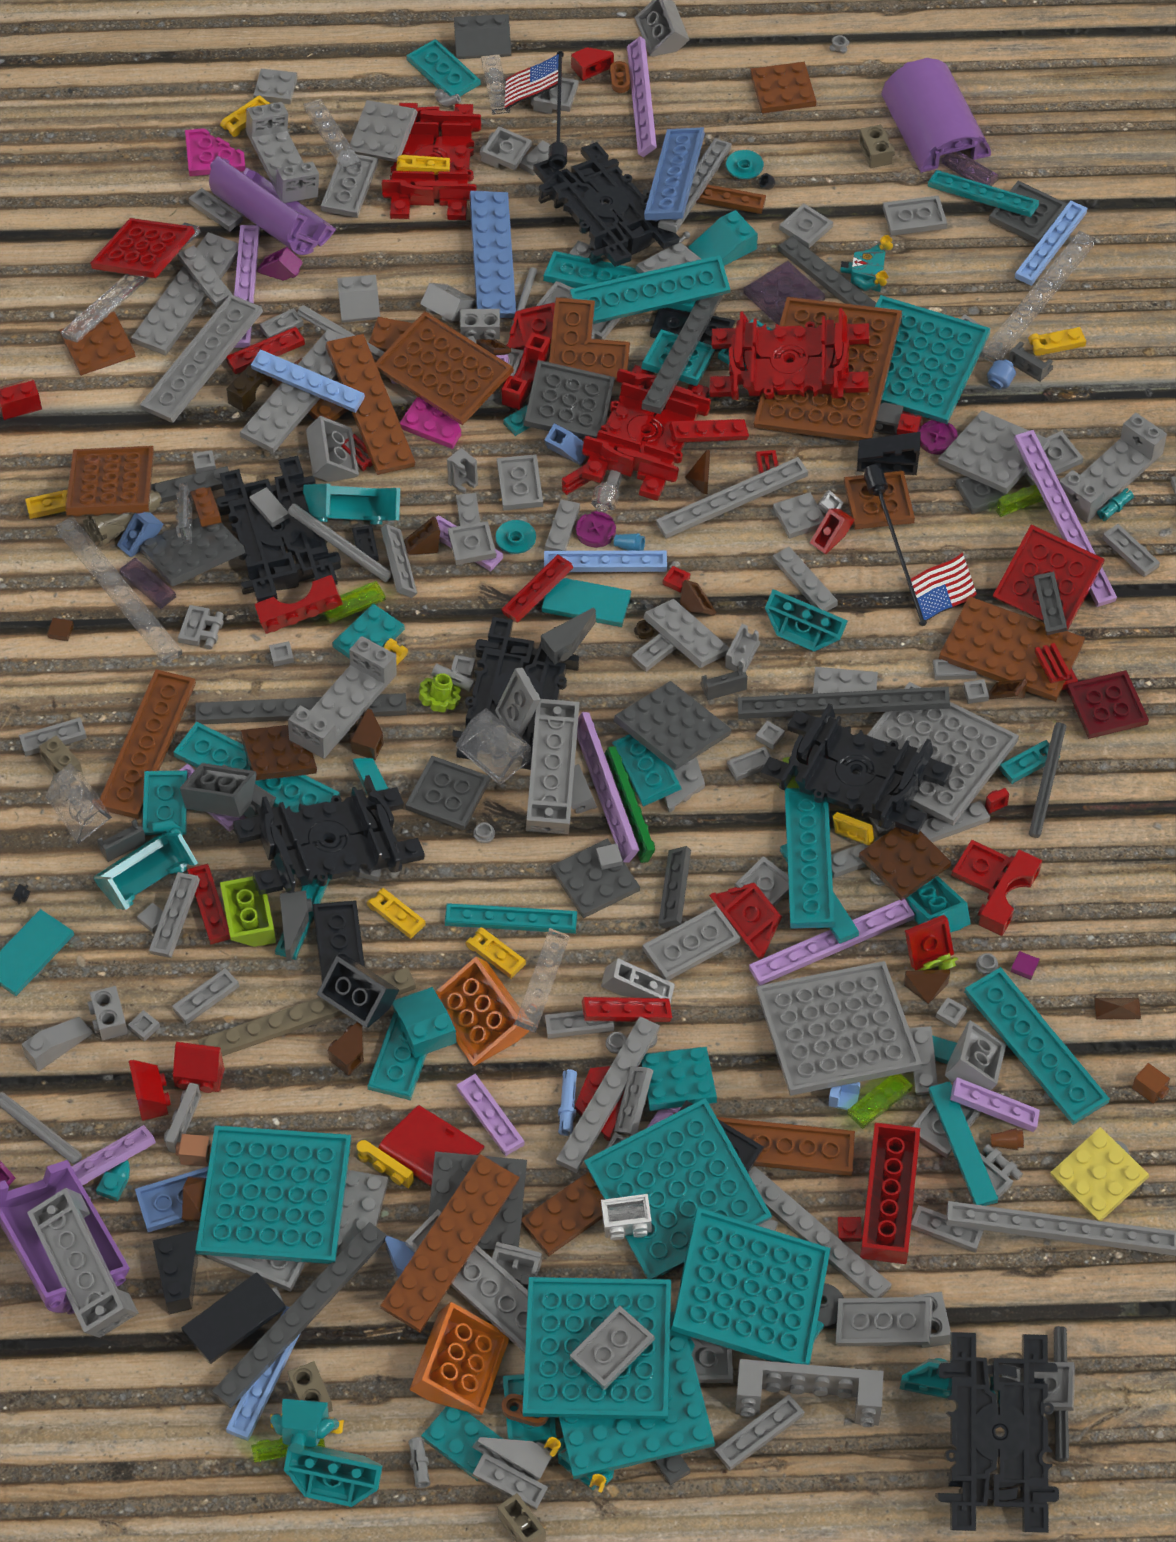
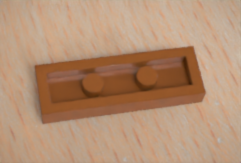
(205, 506)

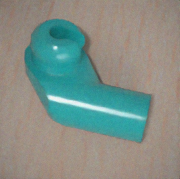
(168, 826)

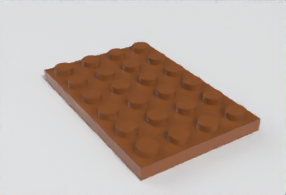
(443, 368)
(110, 480)
(1004, 645)

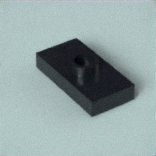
(365, 541)

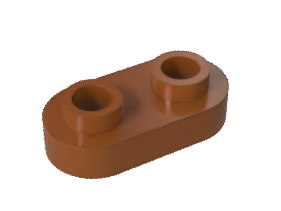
(620, 77)
(517, 1400)

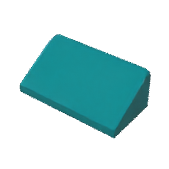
(366, 767)

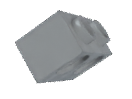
(480, 323)
(109, 1013)
(939, 1320)

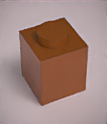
(1151, 1083)

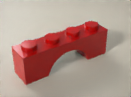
(519, 386)
(321, 598)
(1020, 872)

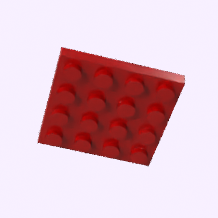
(142, 248)
(1046, 553)

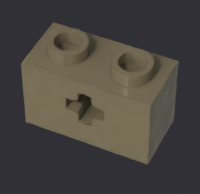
(520, 1520)

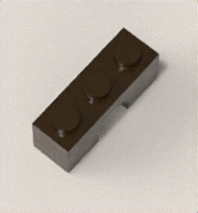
(243, 389)

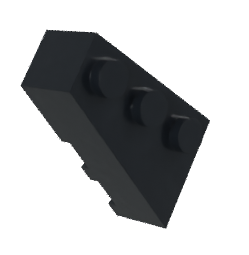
(890, 453)
(177, 1269)

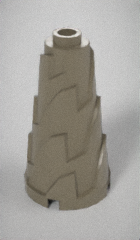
(109, 526)

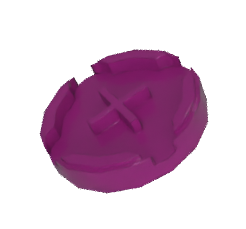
(937, 436)
(595, 529)

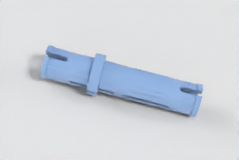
(567, 1109)

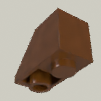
(368, 737)
(348, 1050)

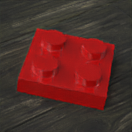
(980, 866)
(929, 941)

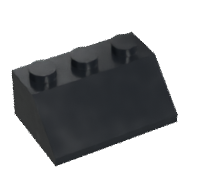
(357, 991)

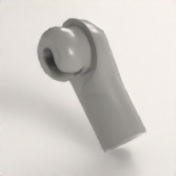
(446, 100)

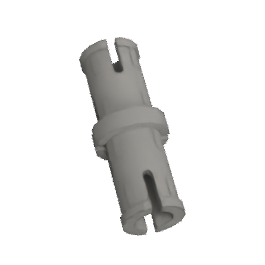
(457, 679)
(419, 1462)

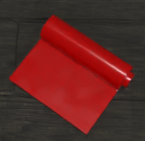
(420, 1136)

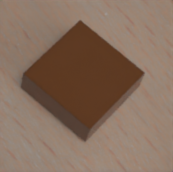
(60, 629)

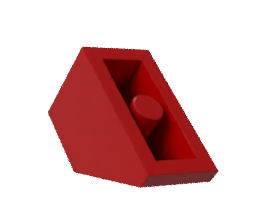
(591, 62)
(909, 423)
(831, 530)

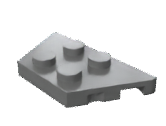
(691, 782)

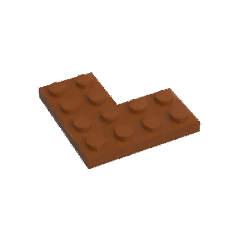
(573, 340)

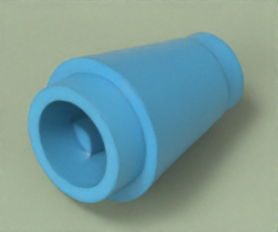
(630, 542)

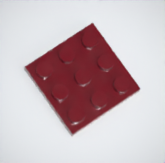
(1107, 704)

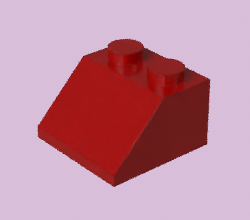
(19, 399)
(199, 1066)
(149, 1089)

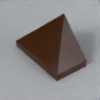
(494, 346)
(700, 473)
(424, 539)
(695, 600)
(1009, 689)
(926, 983)
(1117, 1008)
(193, 1198)

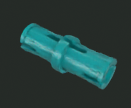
(1115, 504)

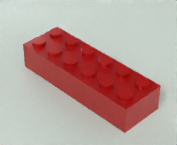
(890, 1193)

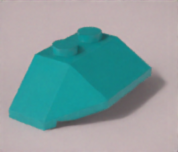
(803, 622)
(925, 1381)
(333, 1475)

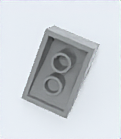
(976, 1057)

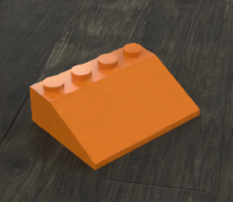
(480, 1011)
(460, 1360)

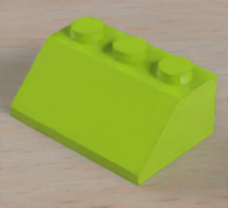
(247, 913)

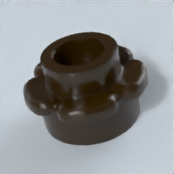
(644, 625)

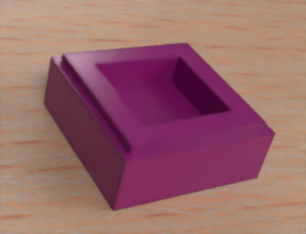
(1025, 965)

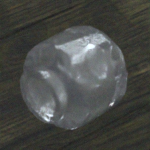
(605, 497)

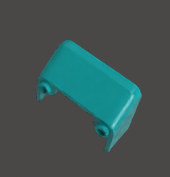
(352, 503)
(143, 867)

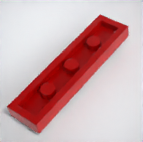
(274, 345)
(708, 430)
(537, 588)
(210, 905)
(626, 1009)

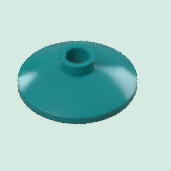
(744, 164)
(512, 531)

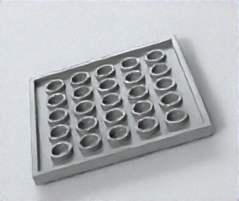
(958, 739)
(838, 1028)

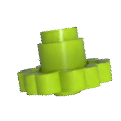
(439, 693)

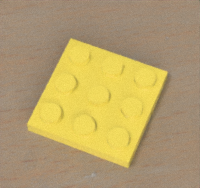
(1099, 1174)

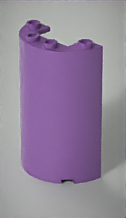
(932, 113)
(258, 201)
(27, 1244)

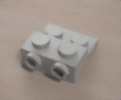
(548, 100)
(505, 149)

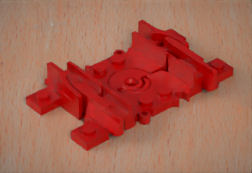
(424, 187)
(808, 347)
(627, 449)

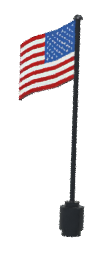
(532, 83)
(937, 587)

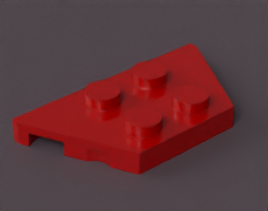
(529, 321)
(750, 915)
(588, 1090)

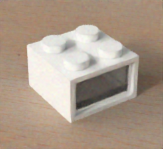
(626, 1216)

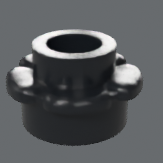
(21, 894)

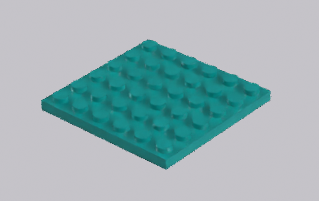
(931, 360)
(681, 1167)
(274, 1194)
(750, 1289)
(562, 1317)
(617, 1443)

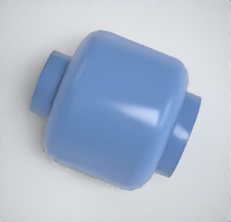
(1001, 374)

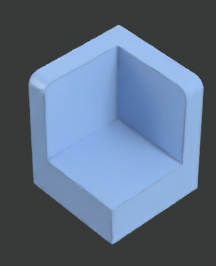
(844, 1096)

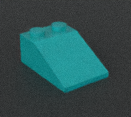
(727, 237)
(937, 900)
(424, 1022)

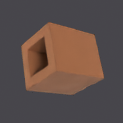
(194, 1150)

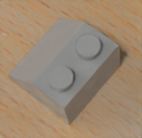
(358, 298)
(446, 301)

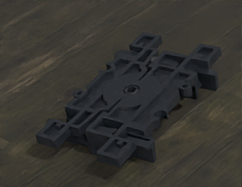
(584, 195)
(265, 544)
(499, 660)
(881, 767)
(356, 827)
(974, 1437)

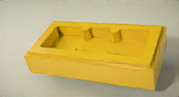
(853, 828)

